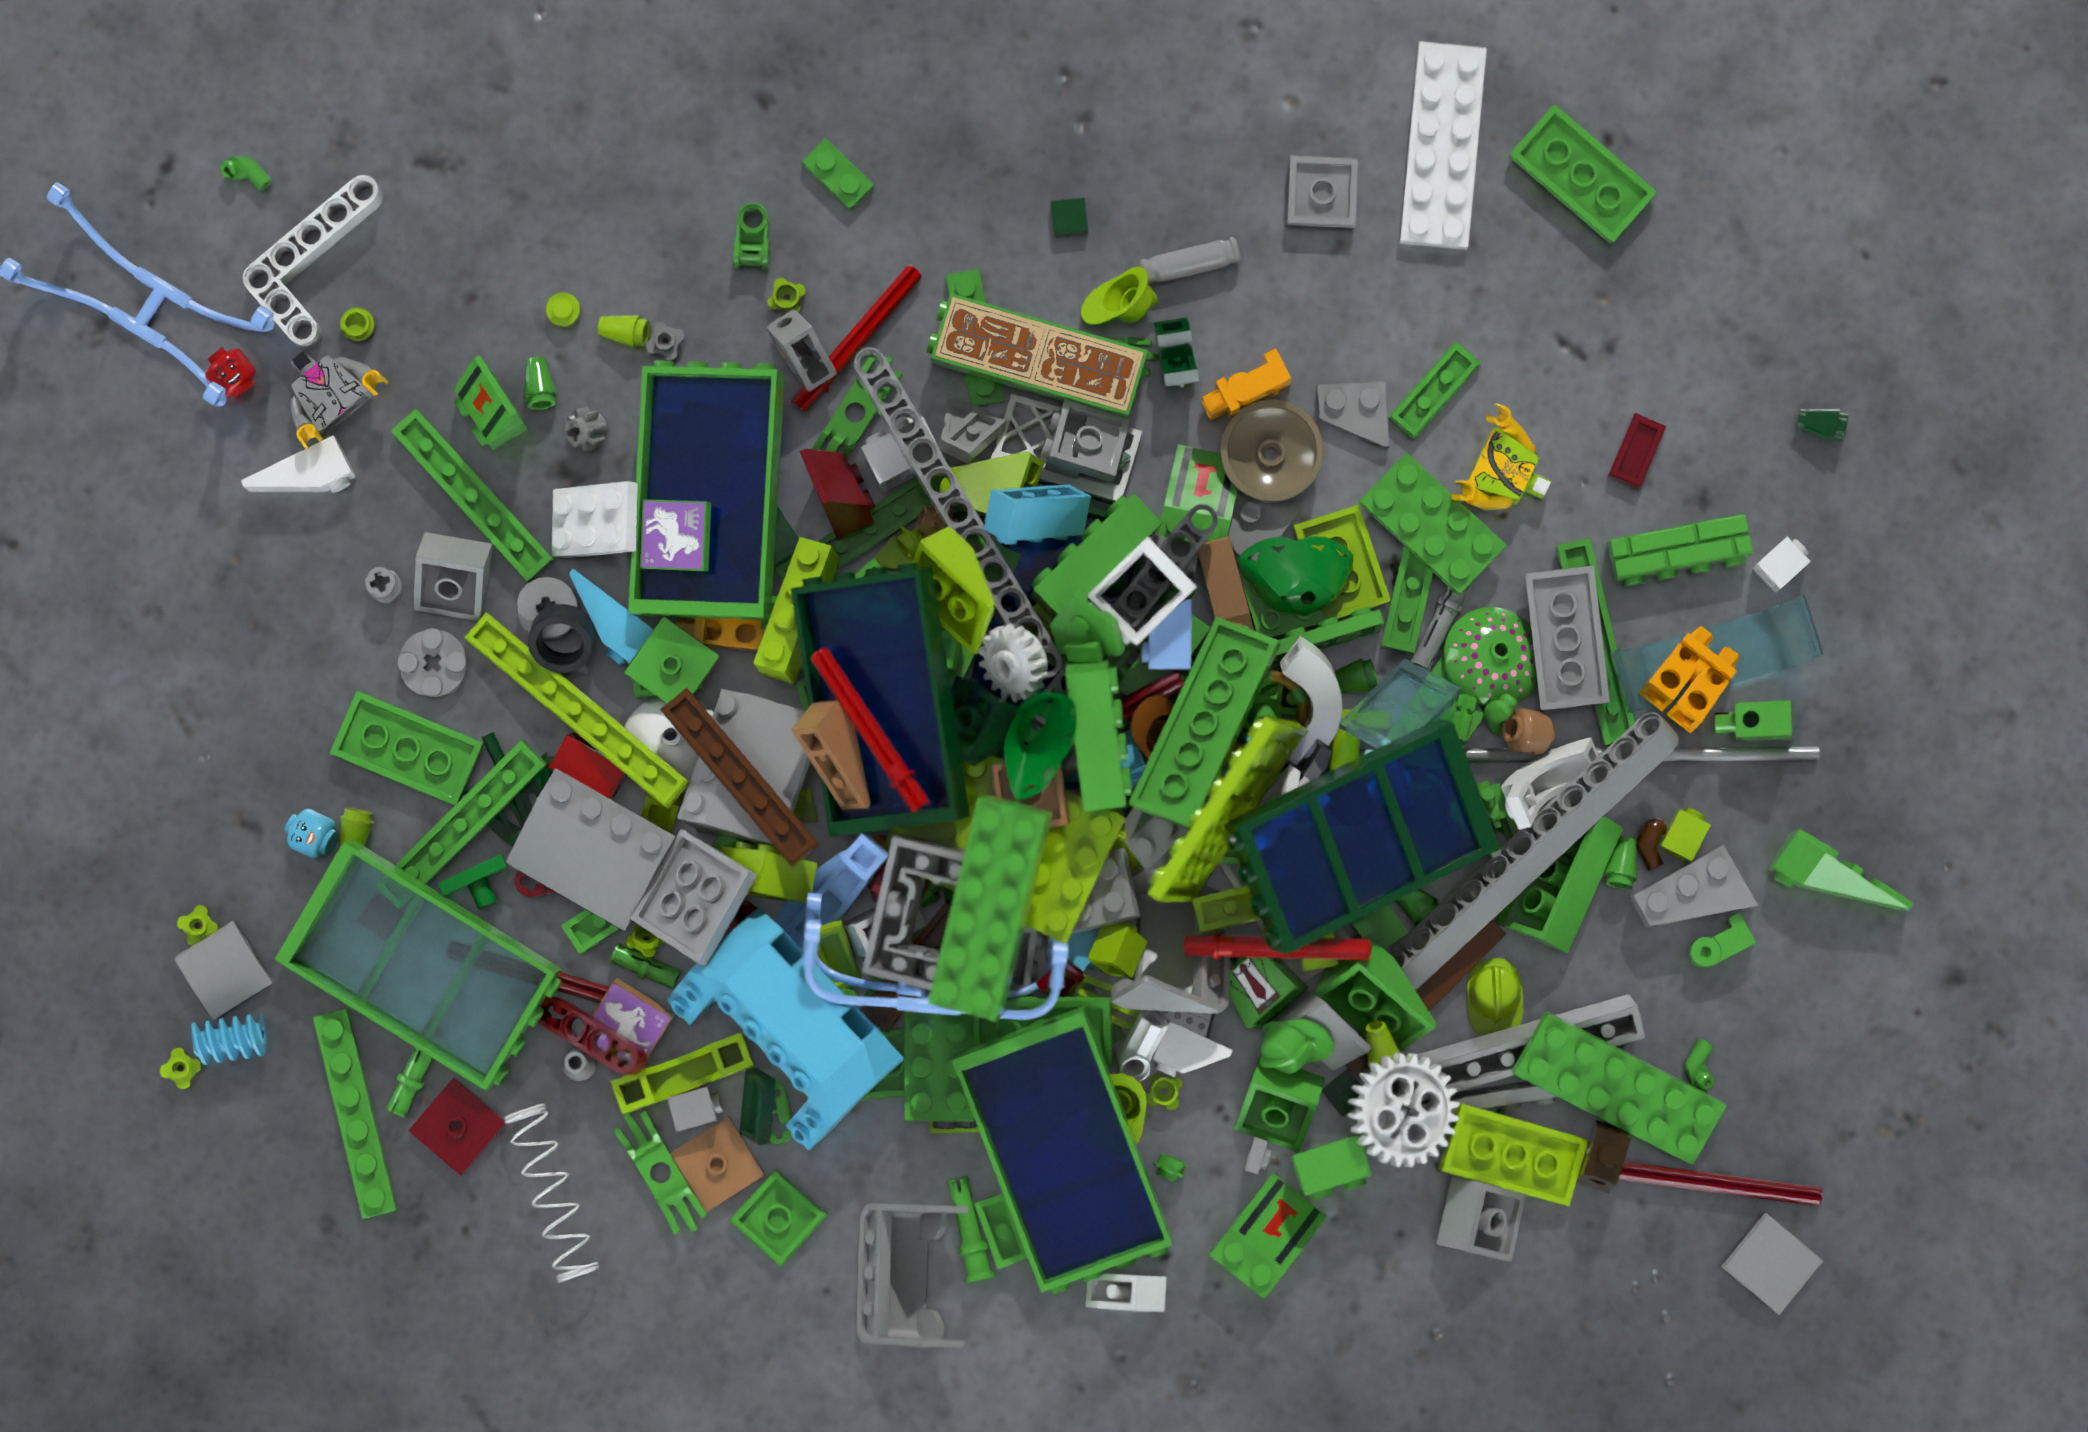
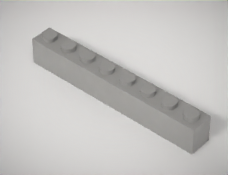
(1495, 1054)

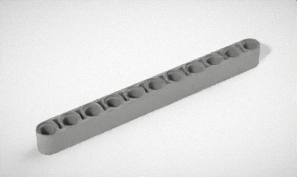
(952, 497)
(1534, 848)

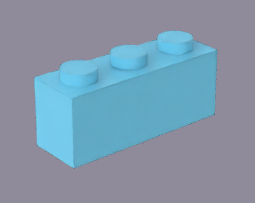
(1037, 513)

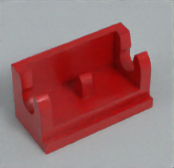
(587, 766)

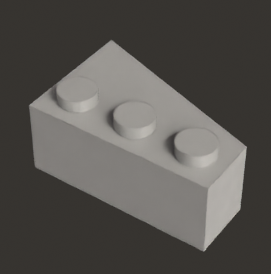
(1695, 891)

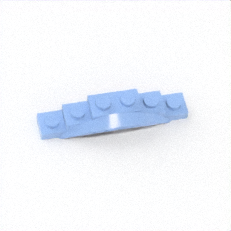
(839, 882)

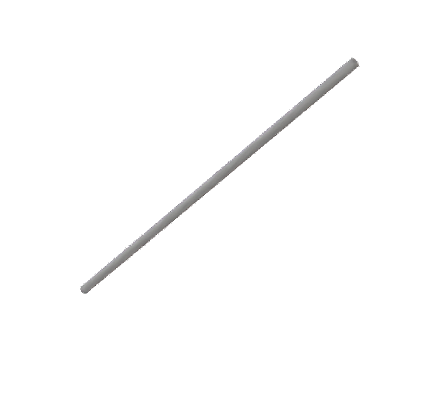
(1678, 754)

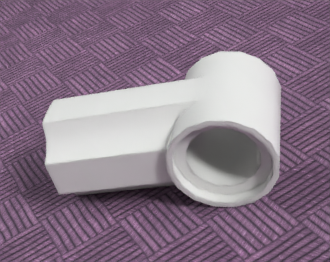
(1140, 1045)

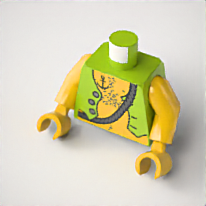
(1503, 467)

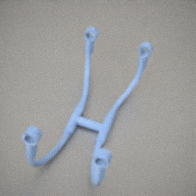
(214, 393)
(1056, 957)

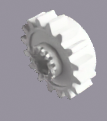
(1014, 662)

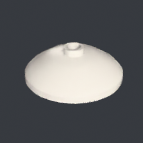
(650, 728)

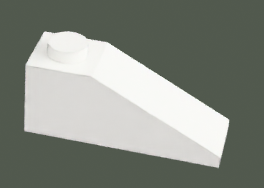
(310, 470)

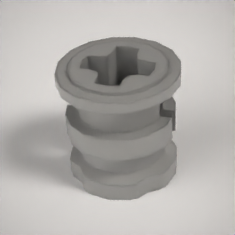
(392, 589)

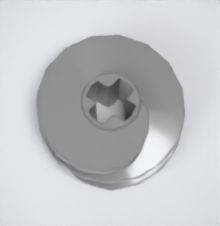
(533, 598)

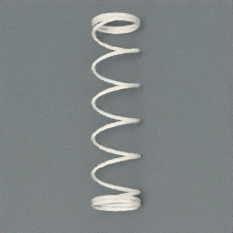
(525, 1113)

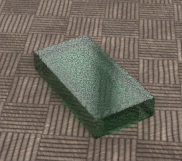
(757, 1106)

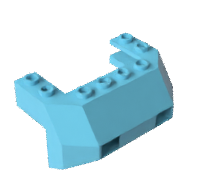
(818, 1043)

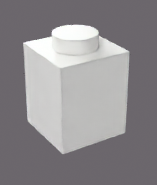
(1782, 563)

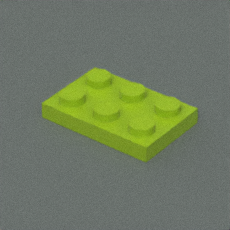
(1366, 583)

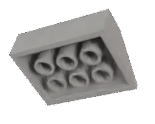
(765, 738)
(589, 849)

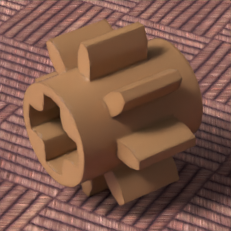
(929, 522)

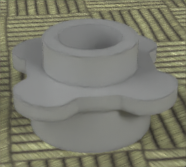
(667, 350)

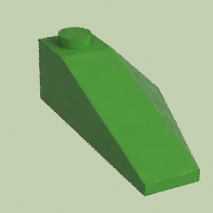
(1814, 867)

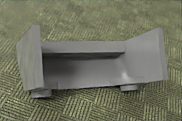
(895, 1275)

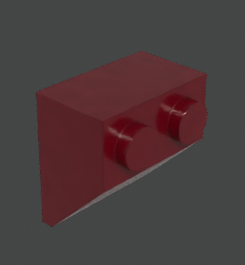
(839, 490)

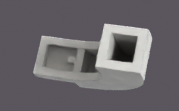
(1314, 673)
(1544, 779)

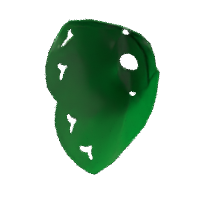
(1297, 570)
(1045, 746)

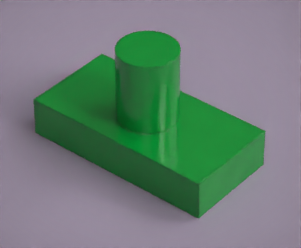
(477, 881)

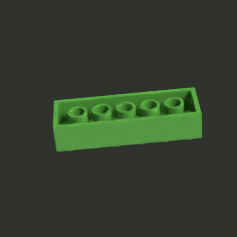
(990, 907)

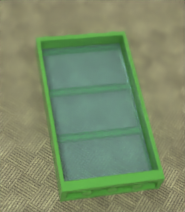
(419, 965)

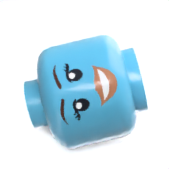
(311, 834)

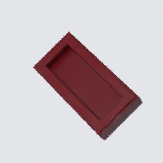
(1636, 451)

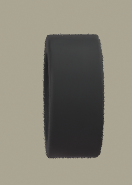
(555, 660)

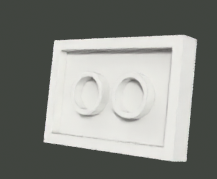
(594, 520)

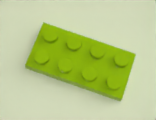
(1513, 1154)

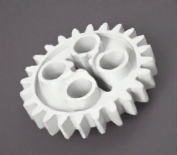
(1429, 1122)

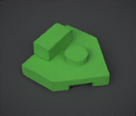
(1085, 631)

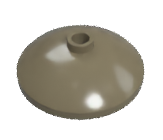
(1276, 427)

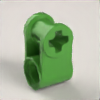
(752, 244)

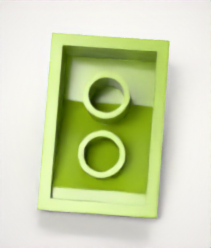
(960, 586)

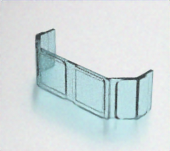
(1763, 640)

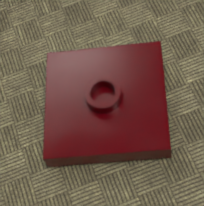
(457, 1126)

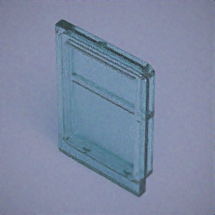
(1400, 704)

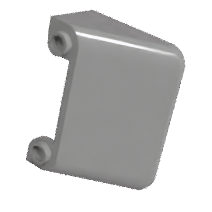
(1164, 975)

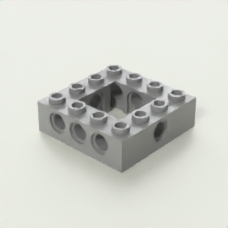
(890, 946)

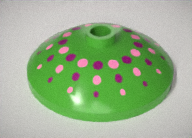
(1472, 658)

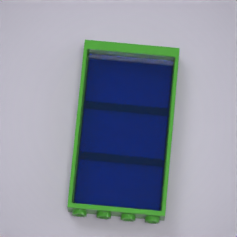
(720, 443)
(1063, 1150)

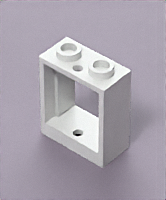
(1183, 583)

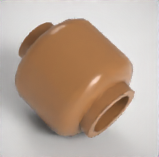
(1528, 731)

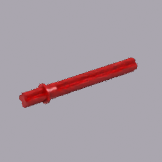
(862, 332)
(893, 765)
(1250, 946)

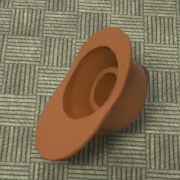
(1149, 722)

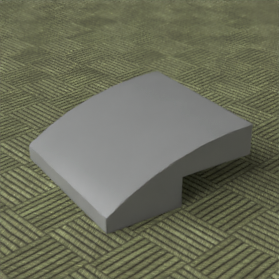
(223, 970)
(1772, 1263)

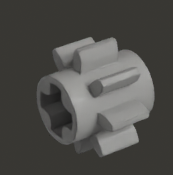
(585, 429)

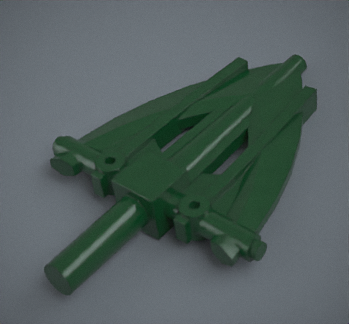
(520, 803)

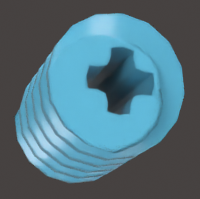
(229, 1039)

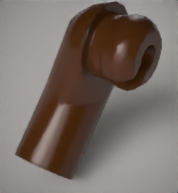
(1648, 840)

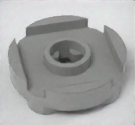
(413, 663)

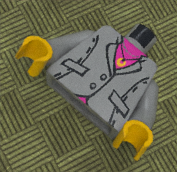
(328, 393)

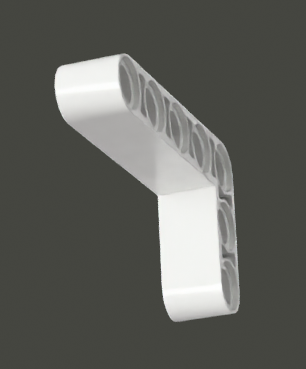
(306, 254)

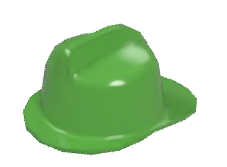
(1293, 1044)

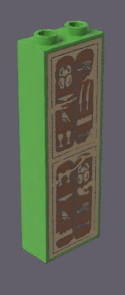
(1037, 355)

